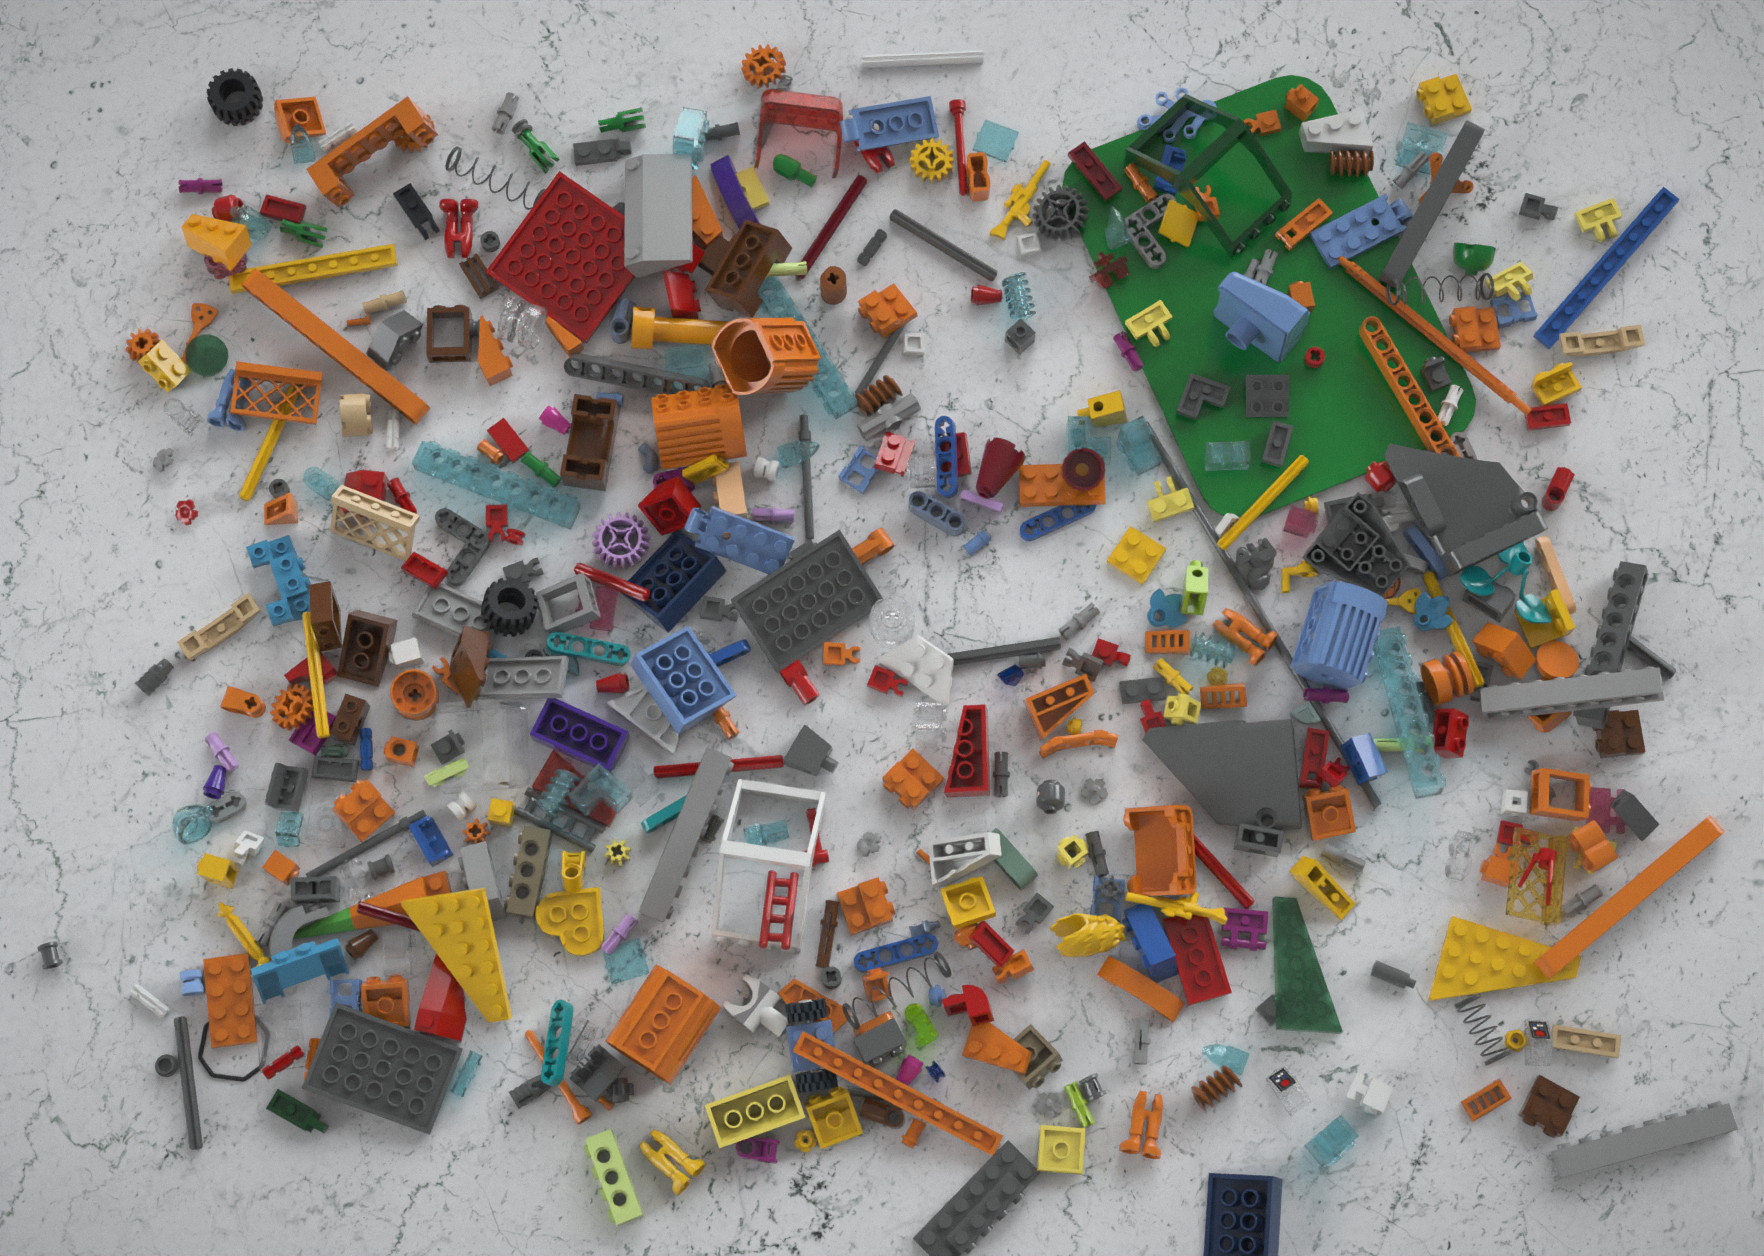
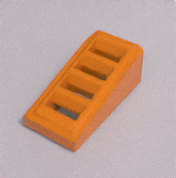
(566, 339)
(1176, 634)
(1240, 687)
(1497, 1083)

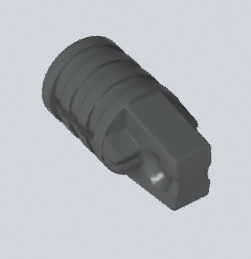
(154, 676)
(528, 1091)

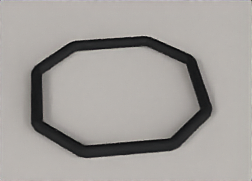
(208, 1069)

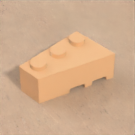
(730, 491)

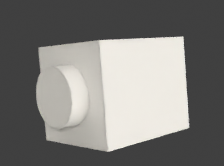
(406, 653)

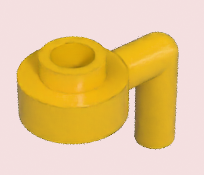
(1302, 570)

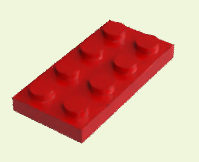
(1197, 958)

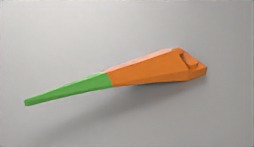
(351, 920)

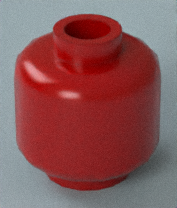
(223, 206)
(1380, 477)

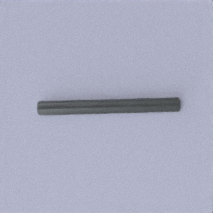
(943, 245)
(1006, 651)
(188, 1083)

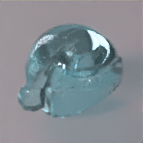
(256, 223)
(192, 823)

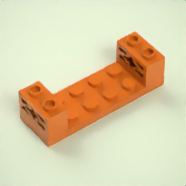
(402, 117)

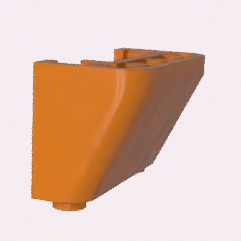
(1162, 850)

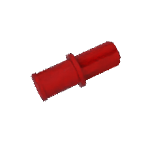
(401, 496)

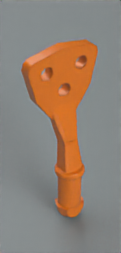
(199, 324)

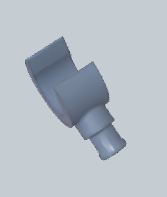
(924, 928)

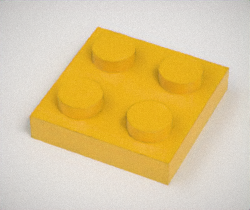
(1136, 555)

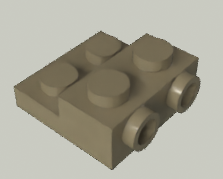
(1043, 1058)

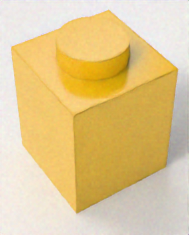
(501, 812)

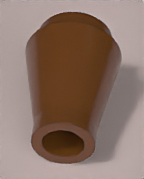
(361, 944)

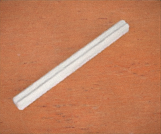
(921, 59)

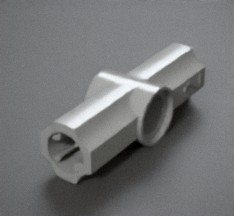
(888, 417)

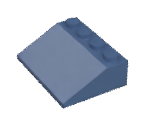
(682, 679)

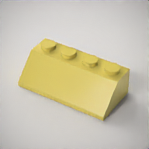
(754, 1111)

